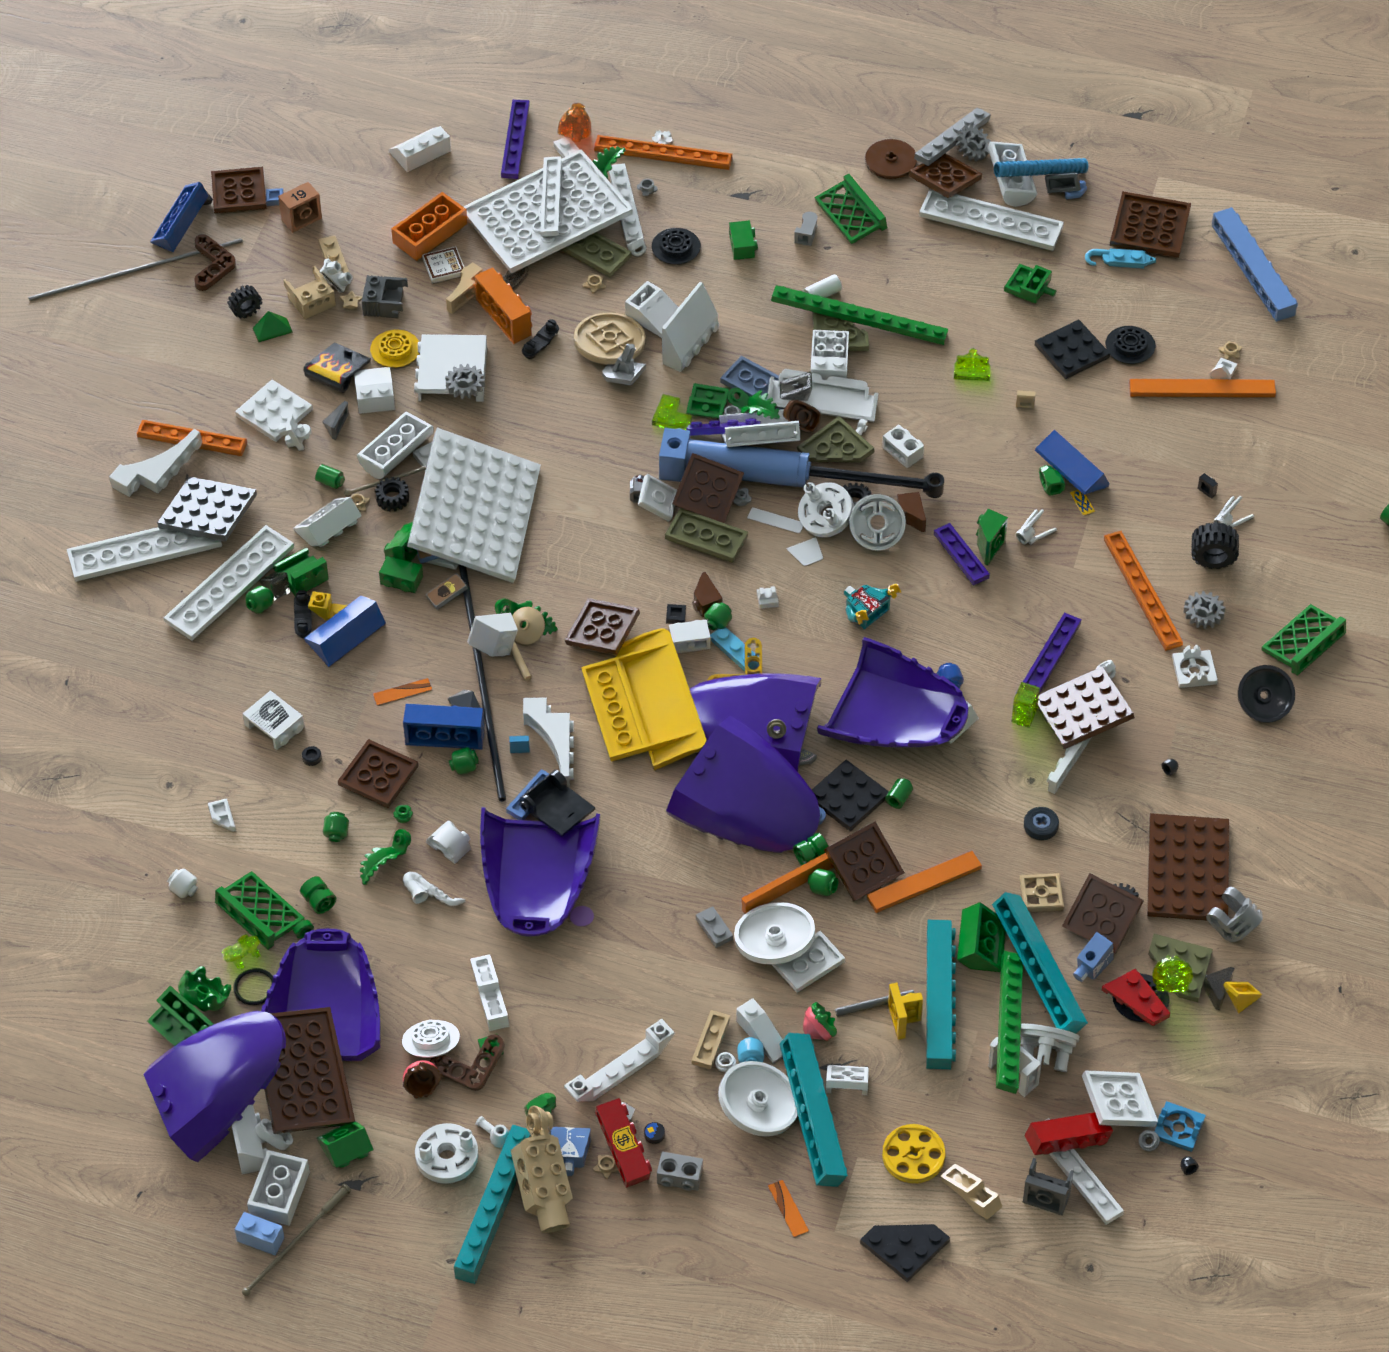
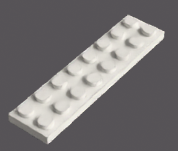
(992, 219)
(134, 551)
(228, 582)

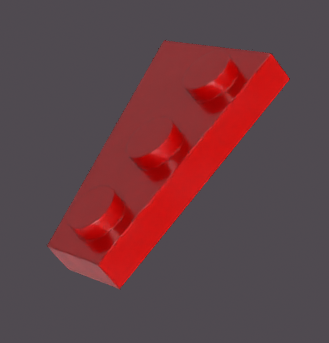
(1138, 996)

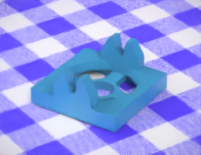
(1187, 1143)

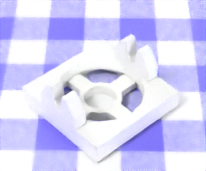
(1200, 678)
(847, 1082)

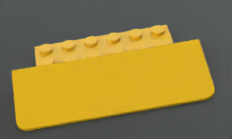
(645, 701)

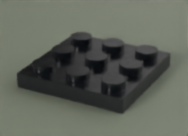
(1072, 349)
(849, 795)

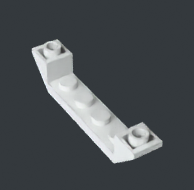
(622, 1067)

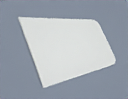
(806, 552)

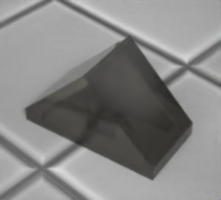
(797, 387)
(277, 583)
(1214, 986)

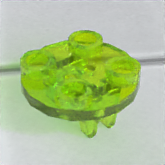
(243, 947)
(1172, 974)

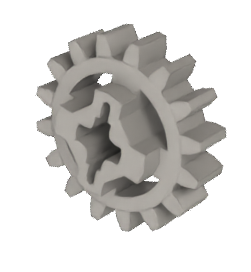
(972, 142)
(465, 381)
(1204, 609)

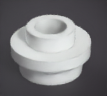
(725, 1057)

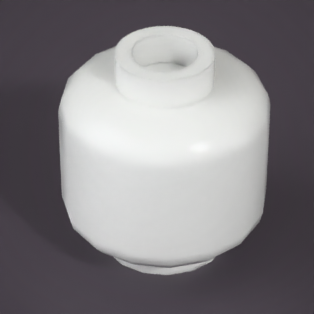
(182, 883)

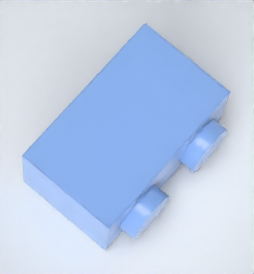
(259, 1233)

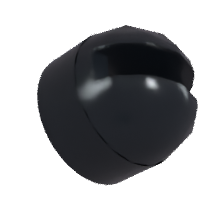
(1170, 766)
(1189, 1165)

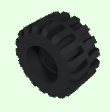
(1215, 545)

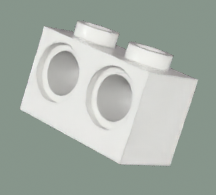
(903, 446)

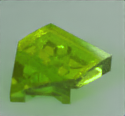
(972, 367)

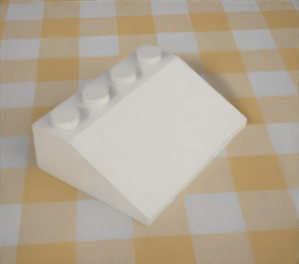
(688, 329)

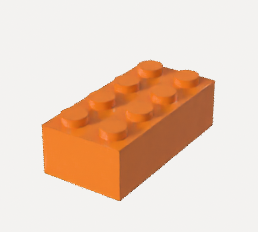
(429, 226)
(503, 305)

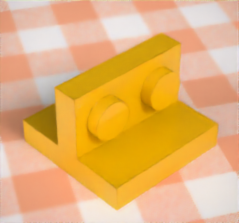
(904, 1009)

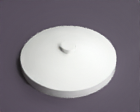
(775, 933)
(757, 1098)

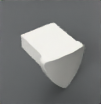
(1223, 369)

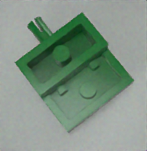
(1030, 283)

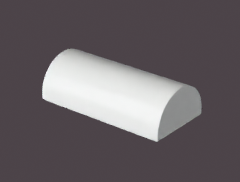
(1017, 189)
(394, 445)

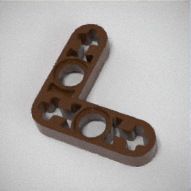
(218, 262)
(471, 1072)

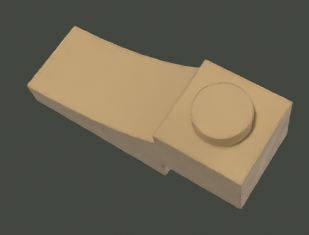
(465, 289)
(972, 1191)

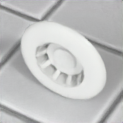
(430, 1038)

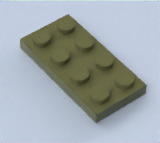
(599, 253)
(706, 535)

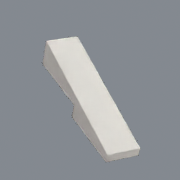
(490, 993)

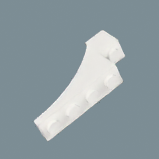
(156, 471)
(555, 731)

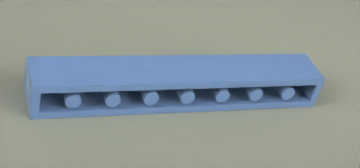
(1254, 264)

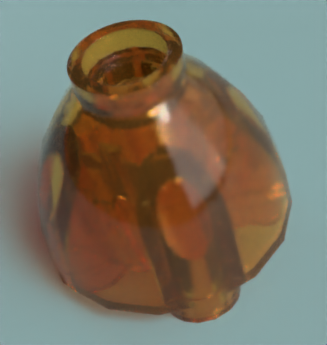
(575, 123)

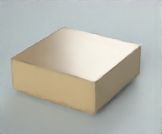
(1025, 399)

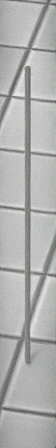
(126, 271)

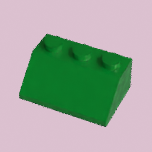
(981, 939)

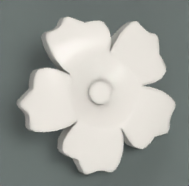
(662, 138)

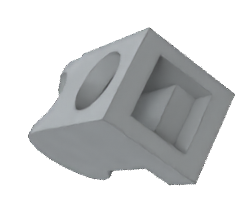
(808, 229)

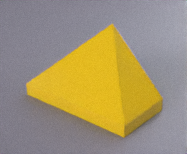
(1241, 994)

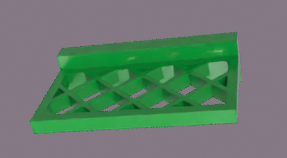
(864, 203)
(1316, 645)
(247, 916)

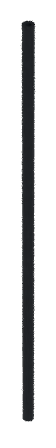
(484, 692)

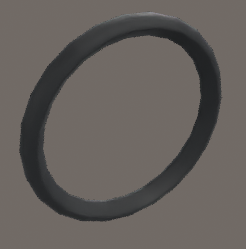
(243, 974)

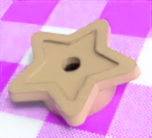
(594, 279)
(351, 304)
(1230, 346)
(362, 501)
(606, 1160)

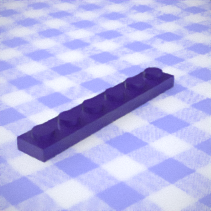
(515, 139)
(1052, 651)

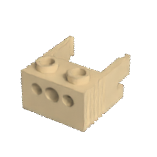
(311, 297)

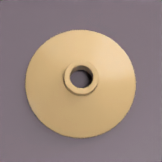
(534, 627)

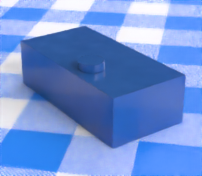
(443, 726)

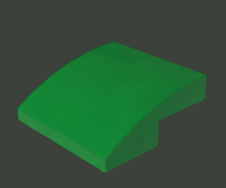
(707, 401)

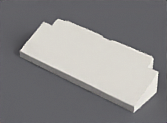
(831, 397)

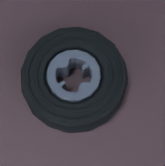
(1039, 815)

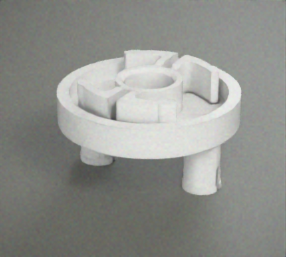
(817, 499)
(894, 522)
(460, 1142)

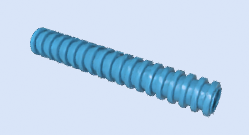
(1040, 167)

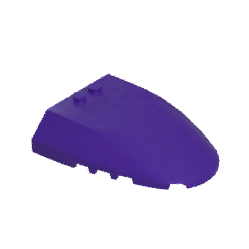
(756, 702)
(896, 703)
(745, 792)
(534, 871)
(334, 973)
(214, 1077)

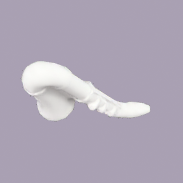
(420, 888)

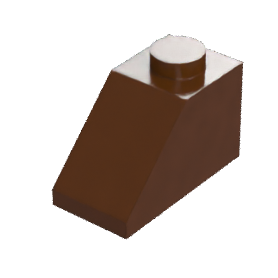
(913, 510)
(705, 595)

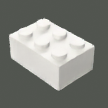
(278, 1187)

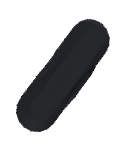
(541, 339)
(302, 614)

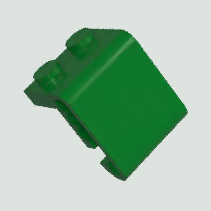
(303, 571)

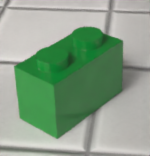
(742, 240)
(401, 574)

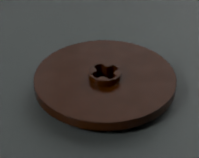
(879, 160)

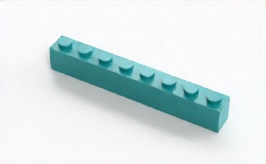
(1039, 963)
(939, 995)
(813, 1110)
(489, 1211)

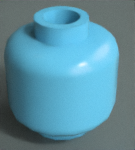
(750, 1050)

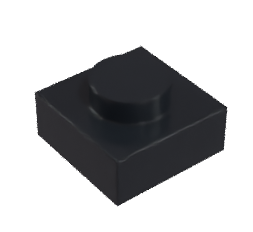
(1207, 485)
(675, 614)

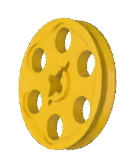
(913, 1162)

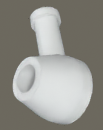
(496, 1139)

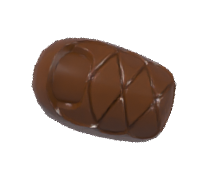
(807, 415)

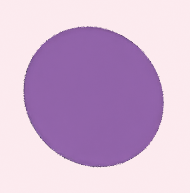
(581, 916)

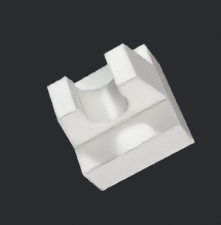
(767, 597)

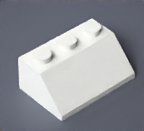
(422, 148)
(328, 521)
(247, 1141)

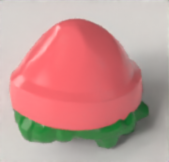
(819, 1023)

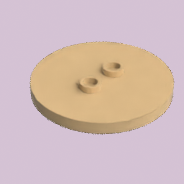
(605, 336)

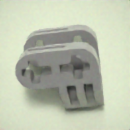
(1244, 921)

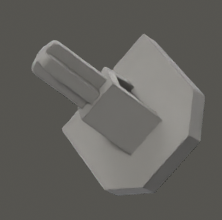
(625, 369)

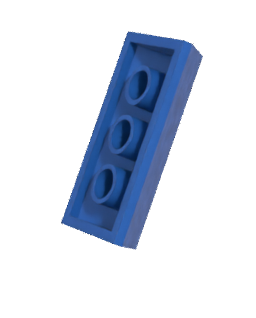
(180, 216)
(1071, 463)
(346, 630)

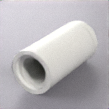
(825, 287)

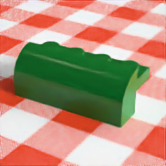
(177, 1017)

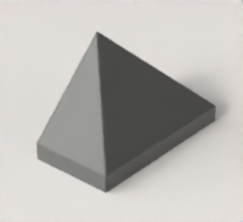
(1062, 182)
(336, 420)
(464, 699)

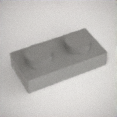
(714, 927)

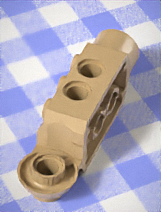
(542, 1173)

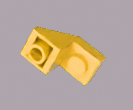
(322, 605)

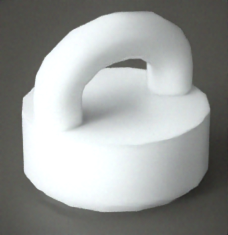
(636, 244)
(1108, 667)

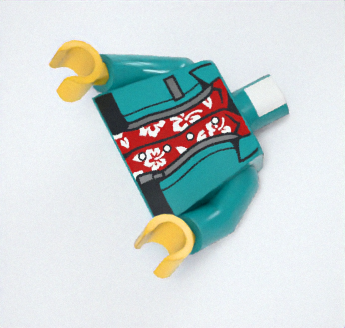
(868, 603)

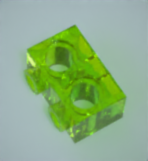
(1025, 704)

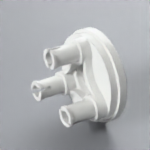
(1047, 1039)

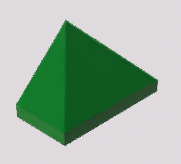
(271, 326)

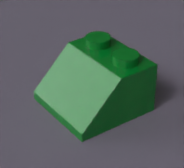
(991, 534)
(398, 546)
(345, 1144)

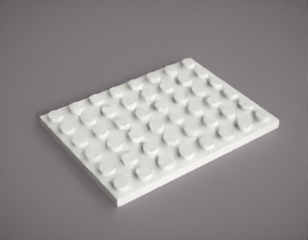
(512, 215)
(474, 505)

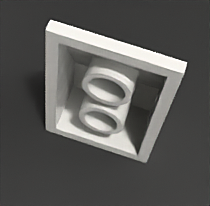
(374, 390)

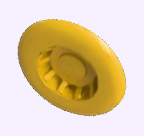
(390, 348)

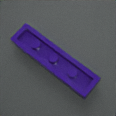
(716, 427)
(961, 554)

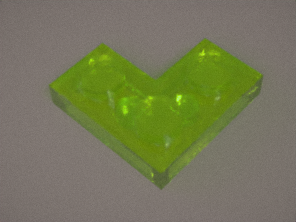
(667, 415)

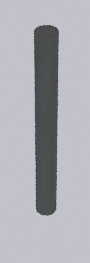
(865, 1005)

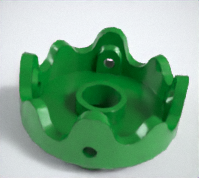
(203, 992)

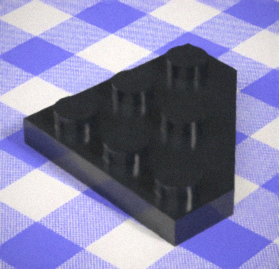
(905, 1247)

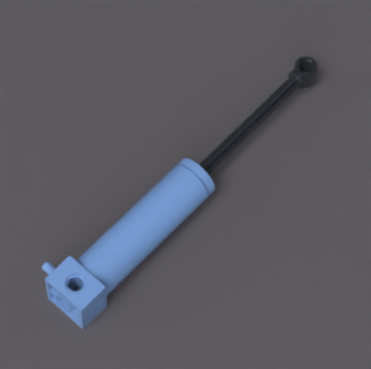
(772, 465)

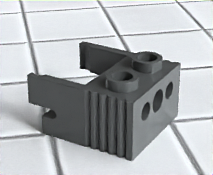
(383, 296)
(1046, 1191)

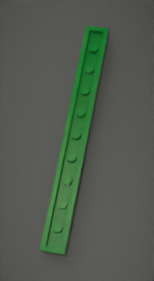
(859, 315)
(1009, 1023)

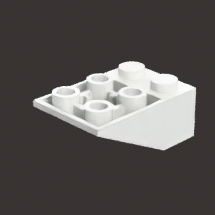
(650, 307)
(829, 353)

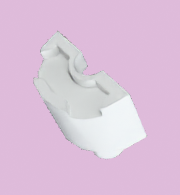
(450, 841)

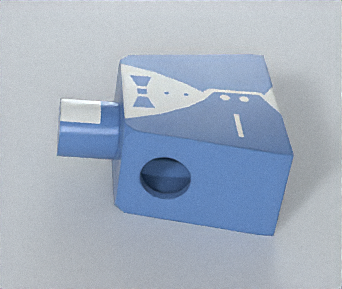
(1094, 958)
(573, 1145)

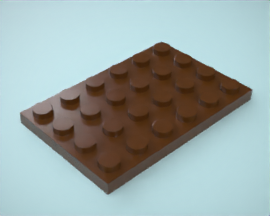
(1187, 866)
(311, 1080)

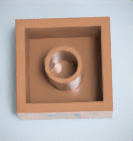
(300, 207)

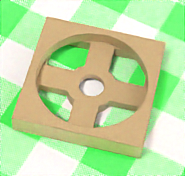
(1040, 881)

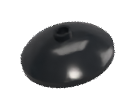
(1275, 684)

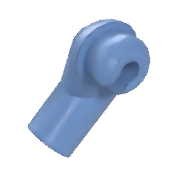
(1076, 194)

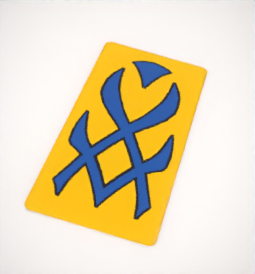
(1082, 502)

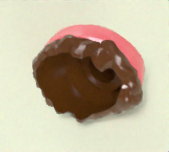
(421, 1078)

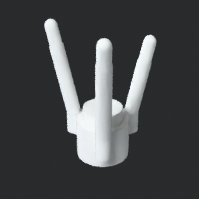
(1225, 516)
(1026, 533)

